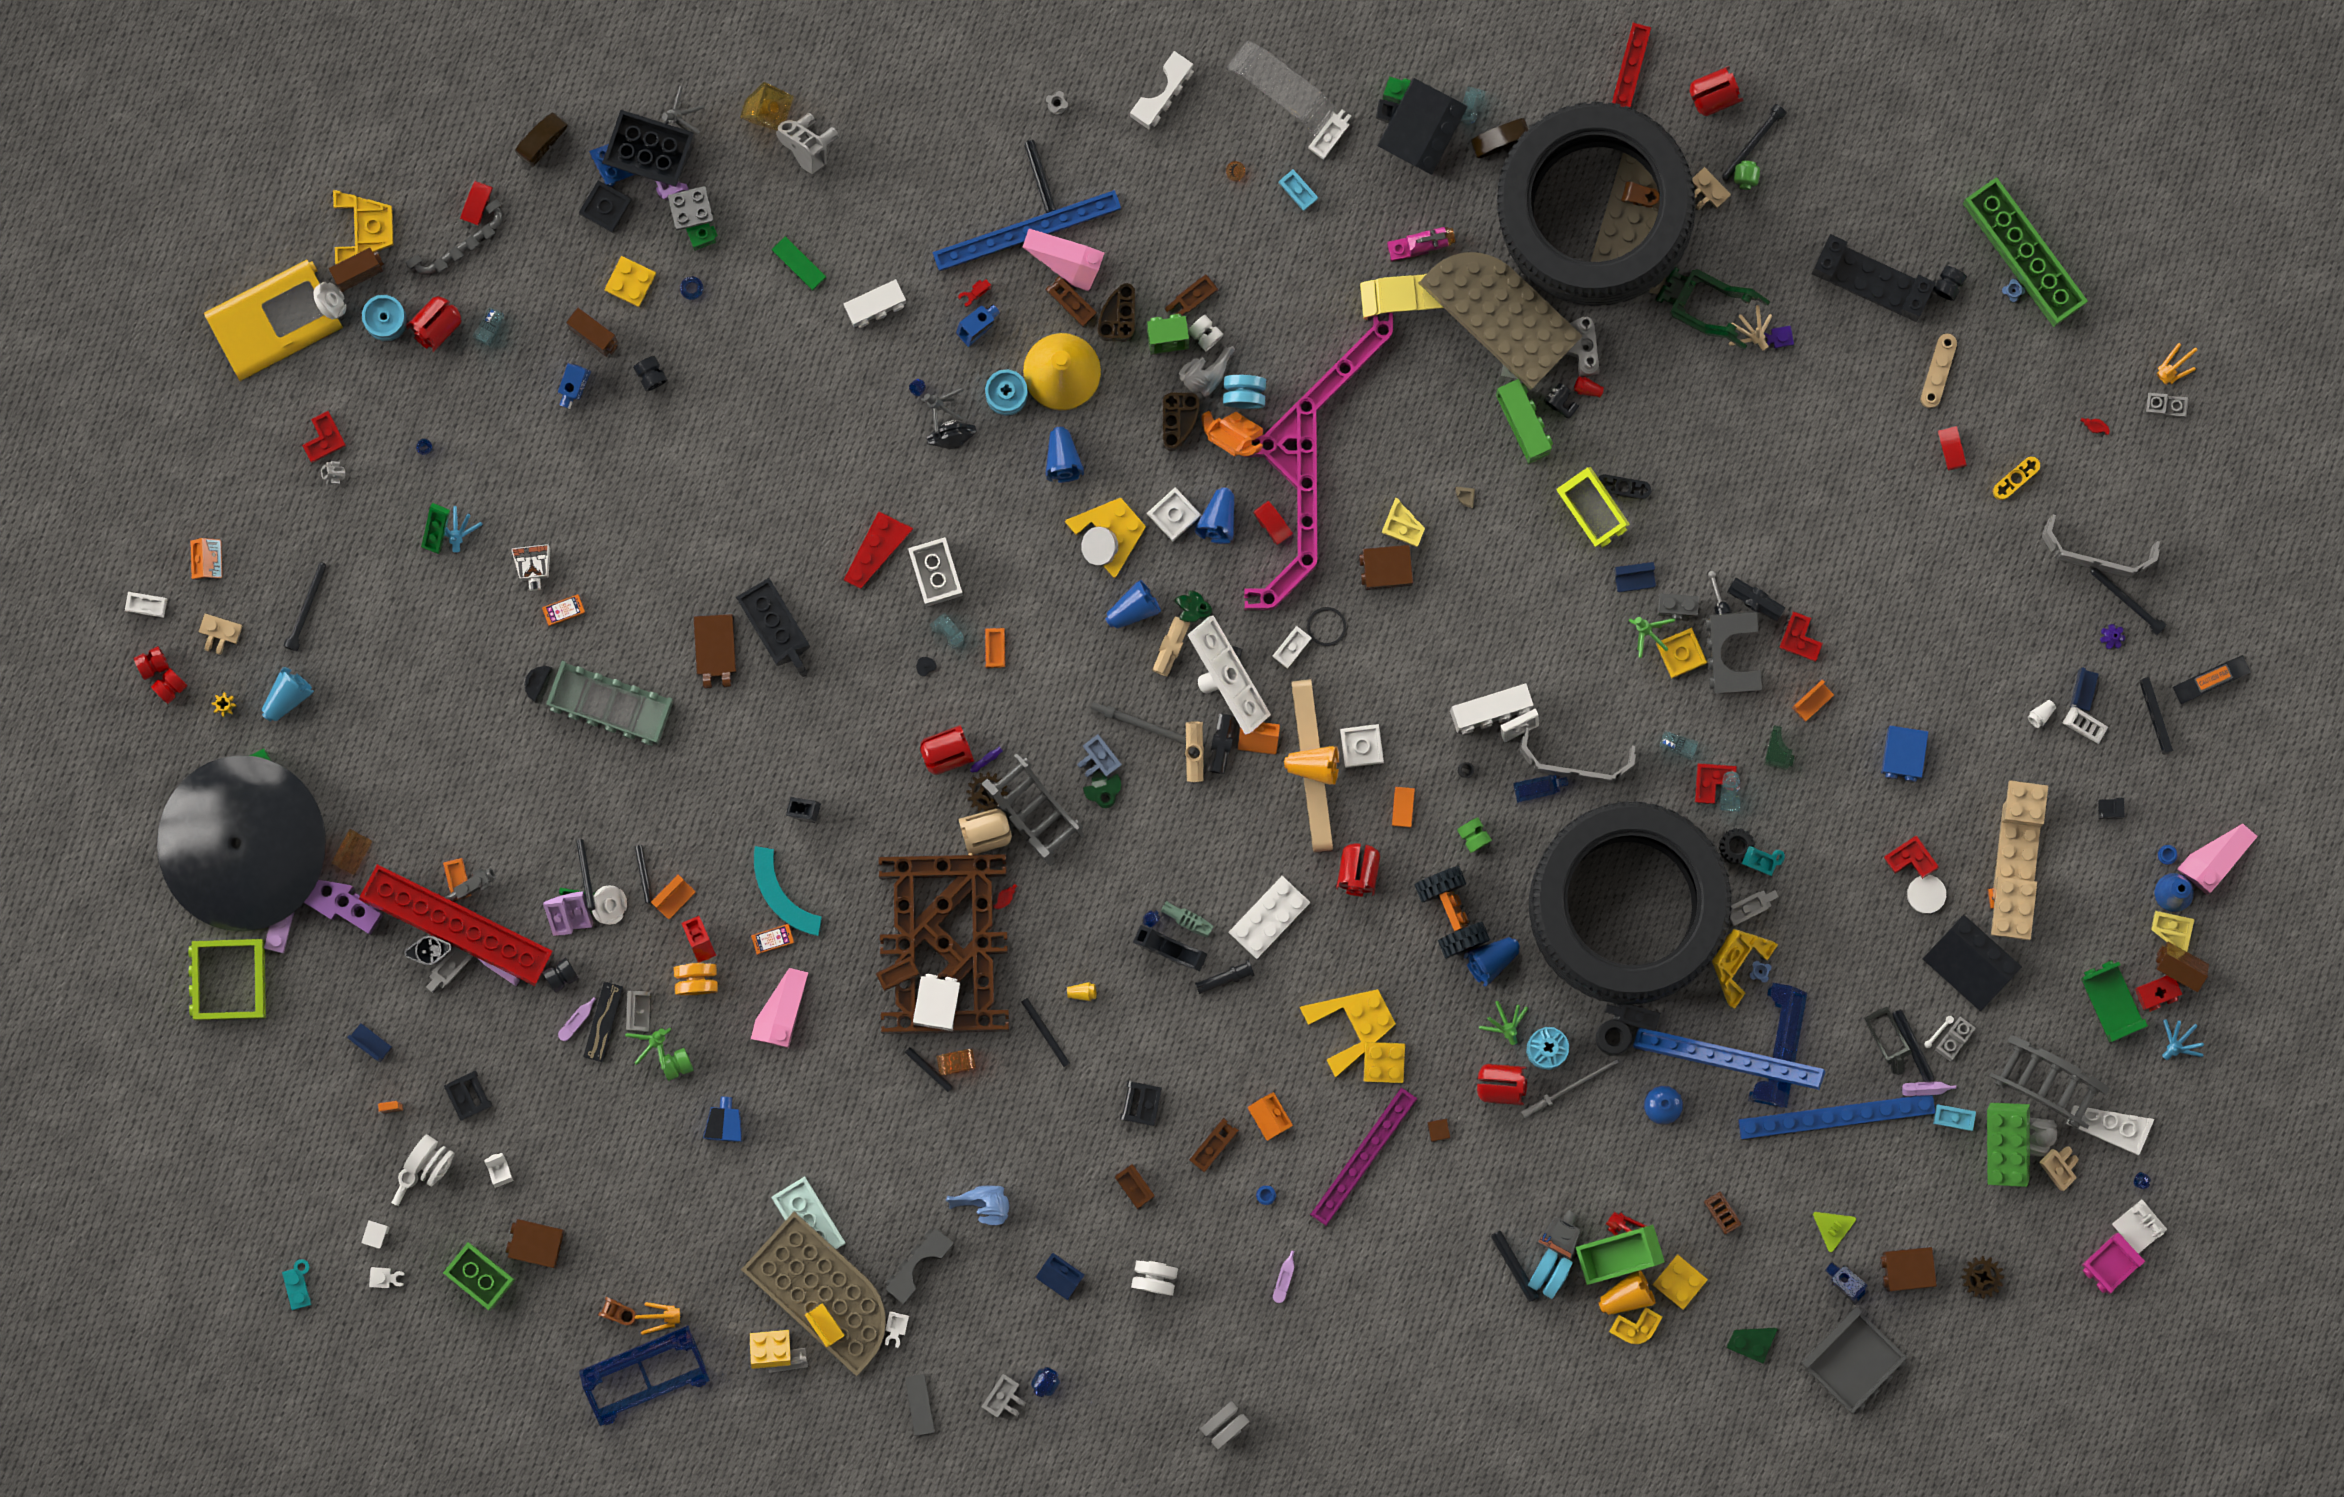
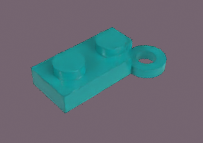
(1763, 861)
(296, 1285)

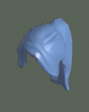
(989, 1198)

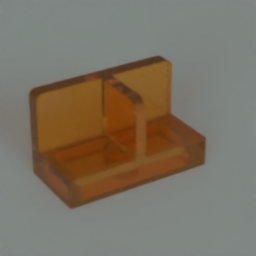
(351, 852)

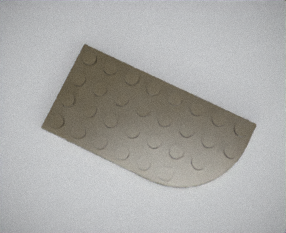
(1625, 223)
(1502, 313)
(804, 1271)

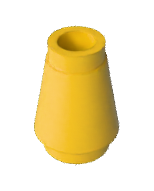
(1082, 991)

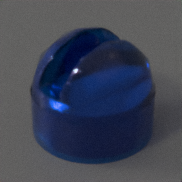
(917, 387)
(421, 443)
(2142, 1180)

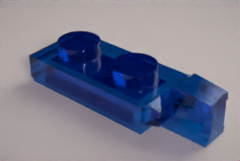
(1538, 787)

